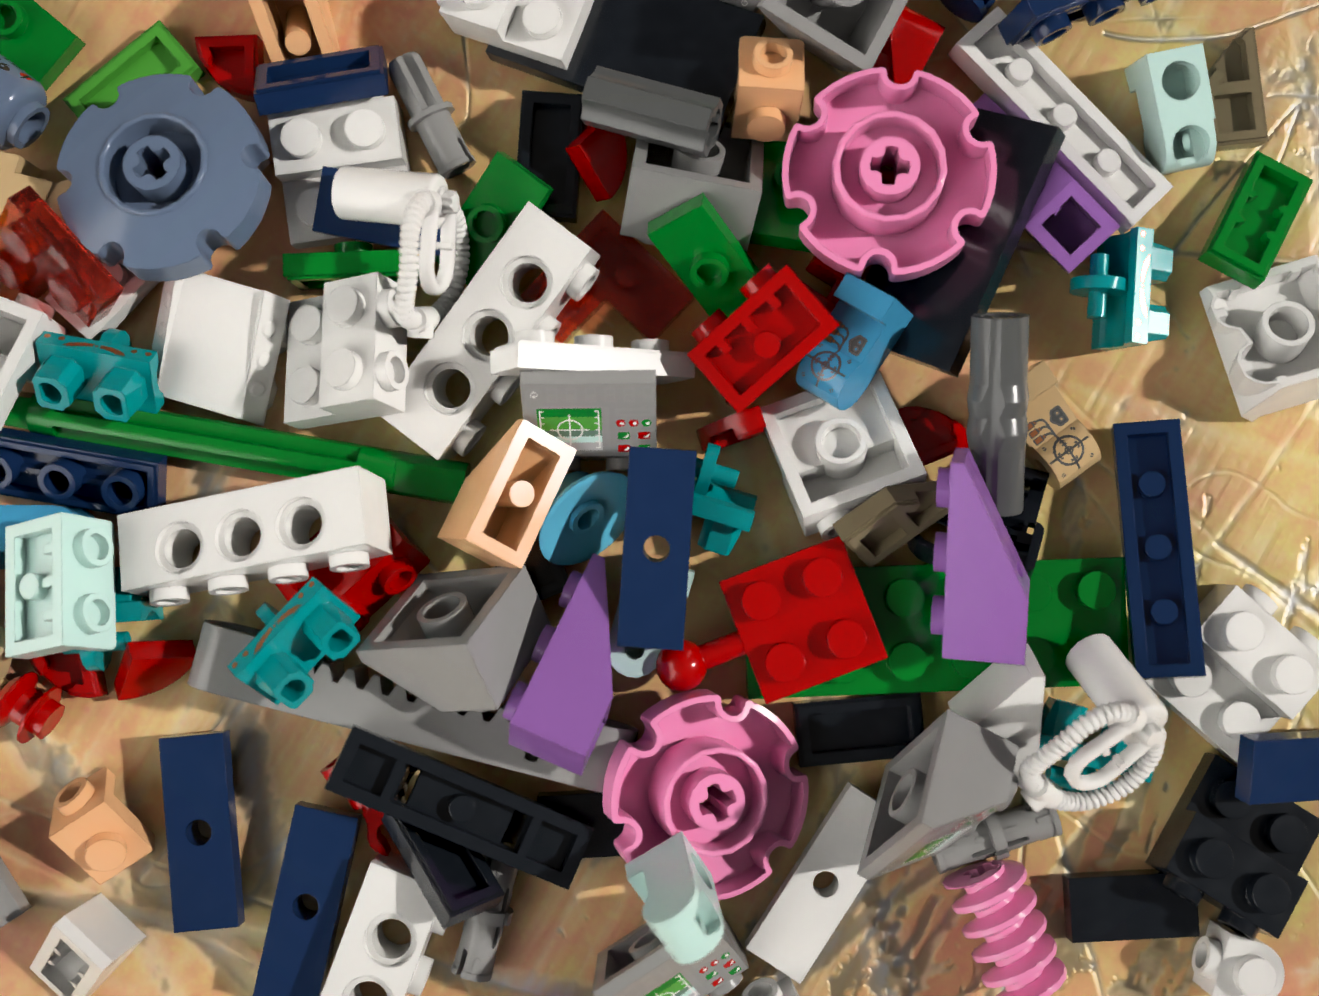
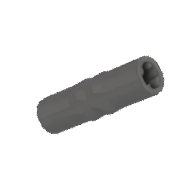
(999, 404)

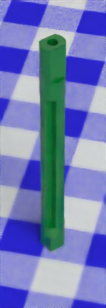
(243, 446)

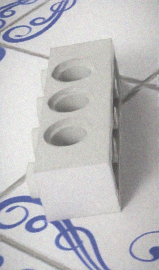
(492, 295)
(161, 540)
(365, 951)

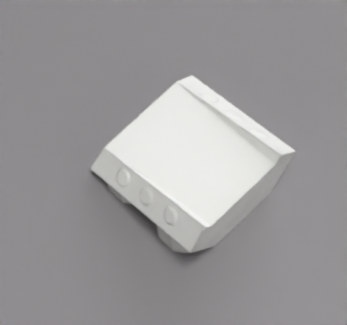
(1269, 337)
(220, 345)

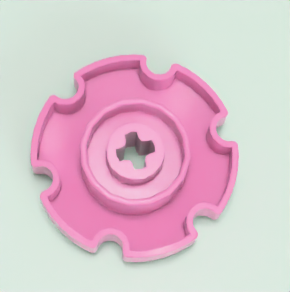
(937, 165)
(697, 744)

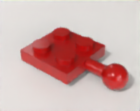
(794, 620)

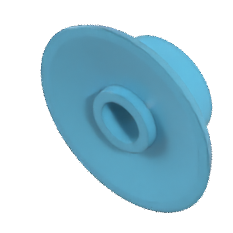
(584, 517)

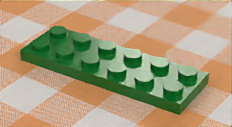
(1065, 605)

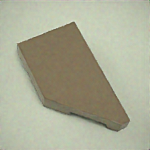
(1238, 95)
(889, 520)

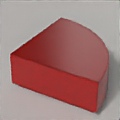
(232, 61)
(600, 161)
(733, 428)
(932, 433)
(152, 666)
(71, 675)

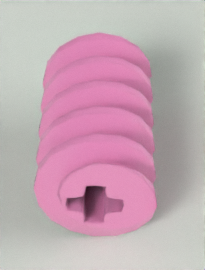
(1010, 927)

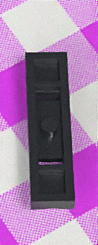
(459, 807)

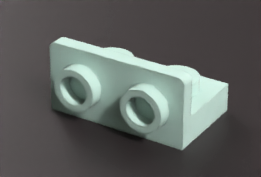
(59, 586)

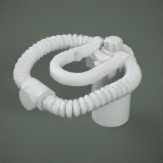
(412, 202)
(1129, 711)

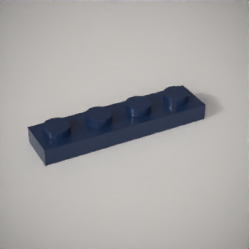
(1157, 550)

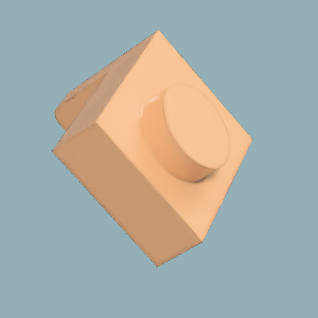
(768, 88)
(98, 827)

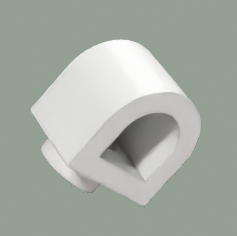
(1235, 965)

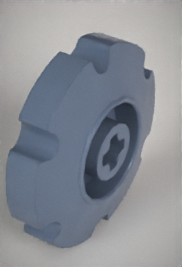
(164, 177)

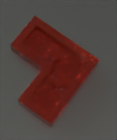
(46, 256)
(627, 281)

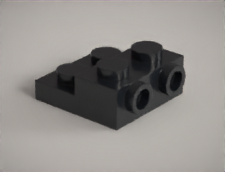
(1235, 852)

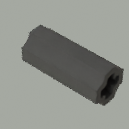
(651, 111)

